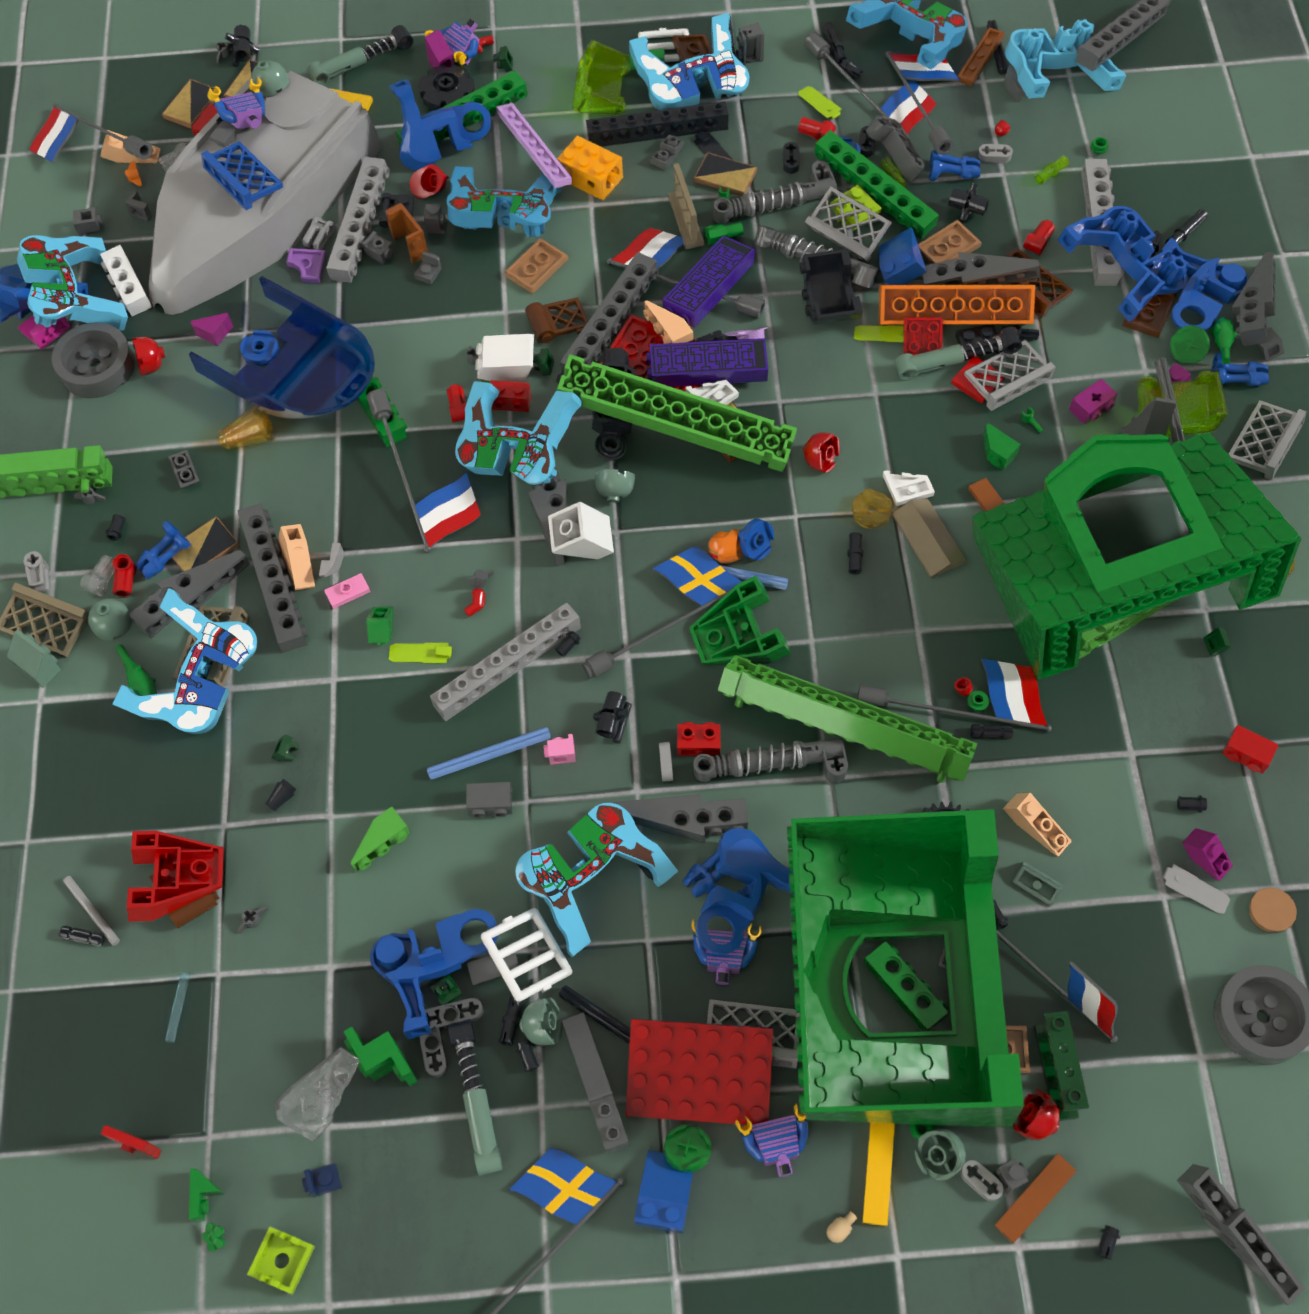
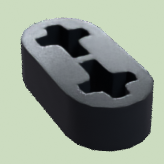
(866, 141)
(787, 157)

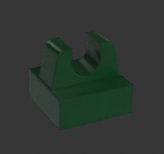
(504, 59)
(543, 361)
(1217, 642)
(282, 749)
(446, 990)

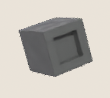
(1273, 347)

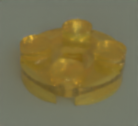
(875, 499)

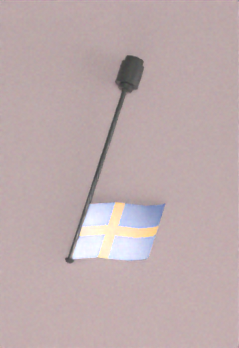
(696, 578)
(564, 1190)

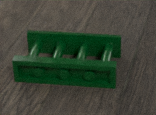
(1061, 1064)

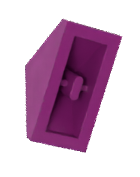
(213, 328)

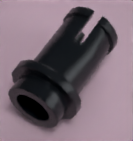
(851, 69)
(114, 530)
(568, 643)
(1192, 803)
(1001, 921)
(527, 1055)
(1108, 1242)

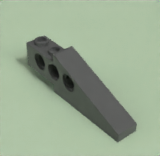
(981, 270)
(1256, 303)
(542, 505)
(203, 584)
(665, 811)
(595, 1084)
(1239, 1232)

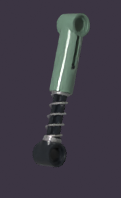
(356, 57)
(910, 366)
(475, 1100)

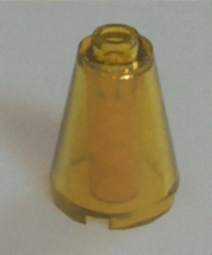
(248, 429)

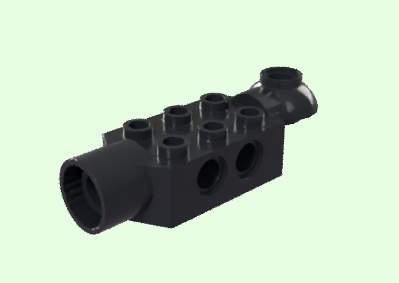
(611, 428)

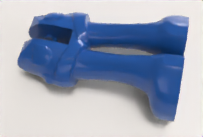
(965, 167)
(1252, 373)
(150, 562)
(701, 872)

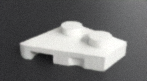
(720, 391)
(908, 487)

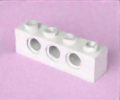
(126, 281)

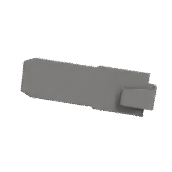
(1196, 889)

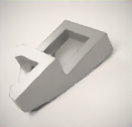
(333, 565)

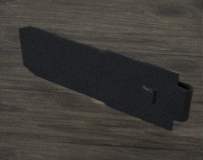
(709, 144)

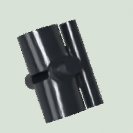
(241, 44)
(968, 202)
(613, 716)

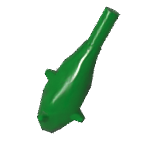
(1223, 335)
(137, 677)

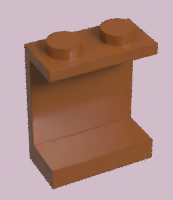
(403, 223)

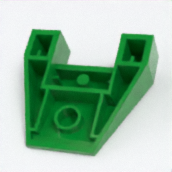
(733, 630)

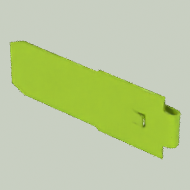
(820, 102)
(887, 333)
(420, 652)

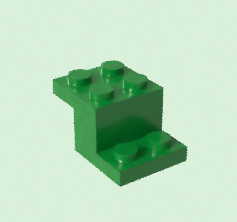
(379, 1057)

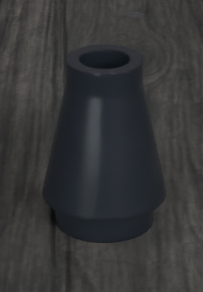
(282, 793)

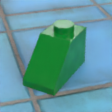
(999, 447)
(380, 625)

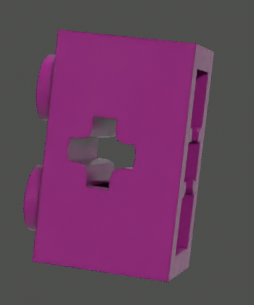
(1093, 401)

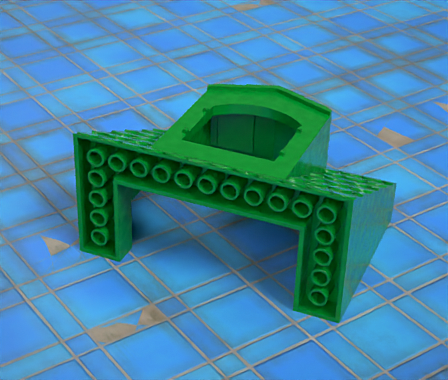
(1056, 574)
(900, 882)

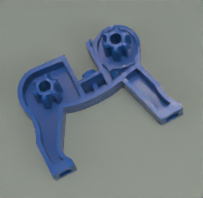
(1131, 246)

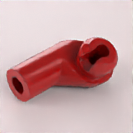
(484, 41)
(478, 602)

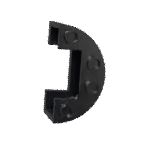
(829, 287)

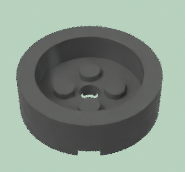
(85, 346)
(1276, 995)

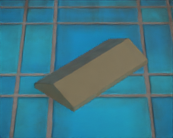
(928, 537)

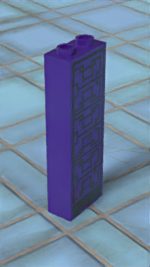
(709, 280)
(708, 362)

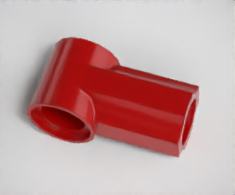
(814, 128)
(1038, 239)
(457, 403)
(123, 576)

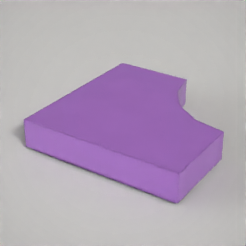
(308, 262)

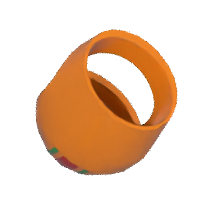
(723, 547)

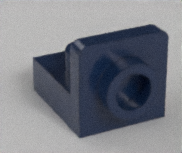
(321, 1180)

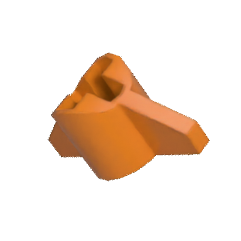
(133, 174)

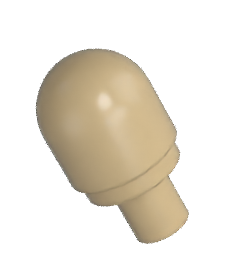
(840, 1228)

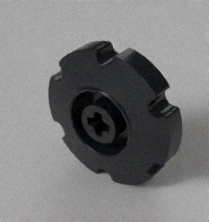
(445, 86)

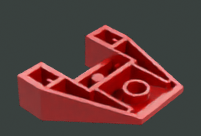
(181, 875)

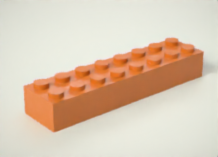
(957, 303)

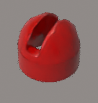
(1002, 128)
(965, 684)

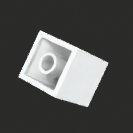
(505, 357)
(580, 532)

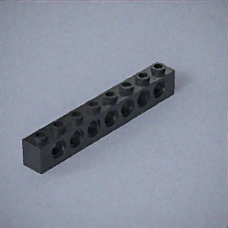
(657, 124)

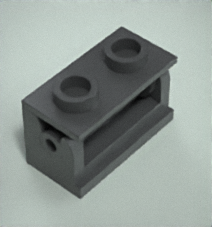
(750, 44)
(489, 799)

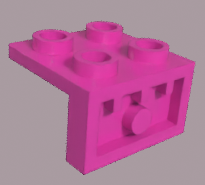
(43, 336)

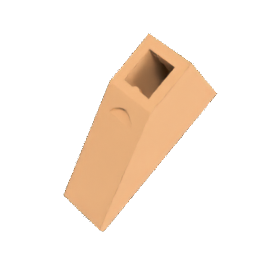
(114, 150)
(667, 324)
(296, 556)
(1037, 822)

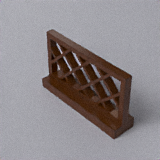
(1042, 303)

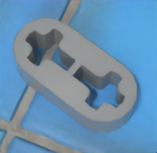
(995, 153)
(665, 761)
(985, 1176)

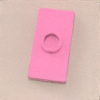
(347, 591)

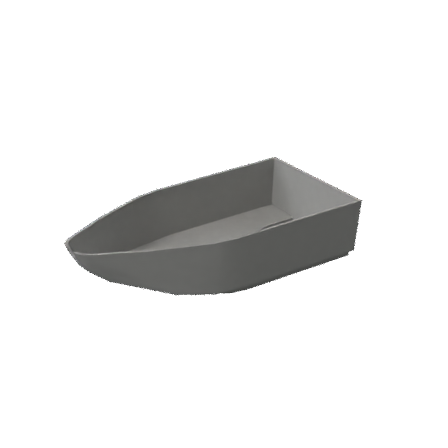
(209, 240)

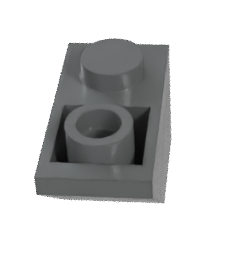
(1012, 84)

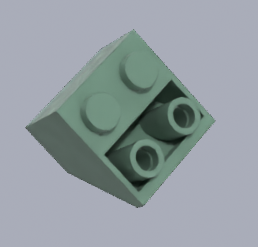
(32, 658)

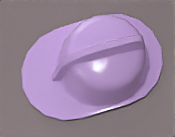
(747, 334)

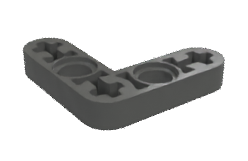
(436, 1031)

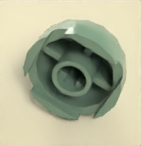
(272, 77)
(614, 484)
(109, 619)
(540, 1022)
(940, 1154)

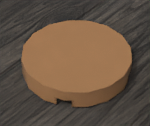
(1272, 910)

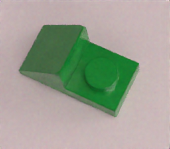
(200, 1188)

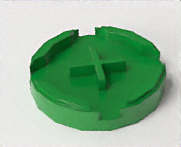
(1189, 344)
(687, 1148)

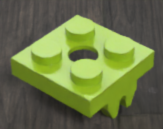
(861, 197)
(264, 1265)

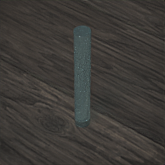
(177, 1008)

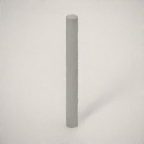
(91, 910)

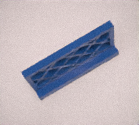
(229, 179)

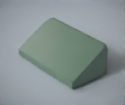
(1038, 883)

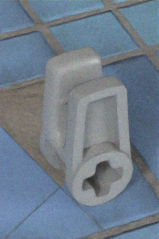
(318, 233)
(37, 571)

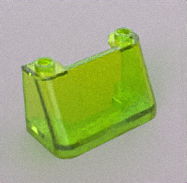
(600, 80)
(1198, 401)

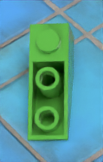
(381, 836)

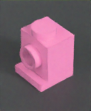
(560, 750)

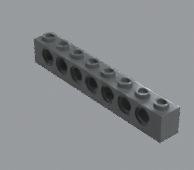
(1120, 32)
(613, 310)
(287, 638)

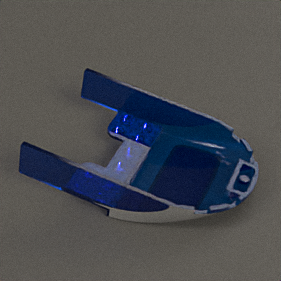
(313, 374)

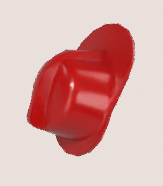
(428, 181)

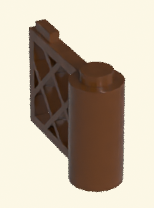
(542, 320)
(192, 910)

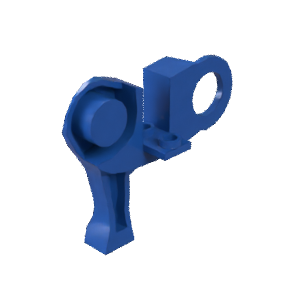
(418, 141)
(1207, 276)
(15, 292)
(748, 861)
(402, 964)

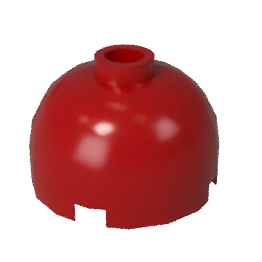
(148, 355)
(821, 451)
(1038, 1117)

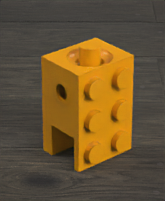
(592, 167)

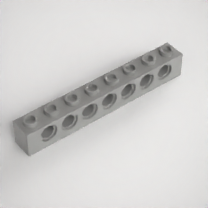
(1098, 200)
(357, 219)
(505, 662)

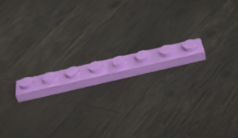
(534, 145)

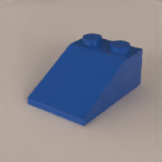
(901, 259)
(663, 1195)

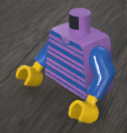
(461, 41)
(242, 109)
(728, 963)
(776, 1140)

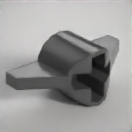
(223, 50)
(472, 356)
(90, 497)
(480, 577)
(251, 918)

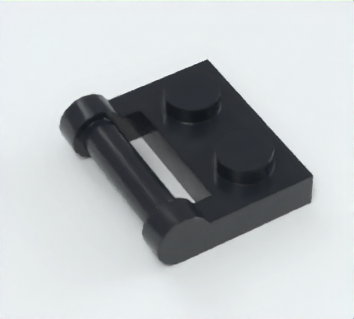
(387, 199)
(976, 334)

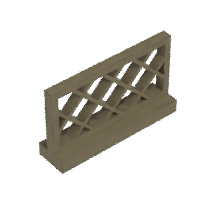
(684, 211)
(48, 603)
(218, 672)

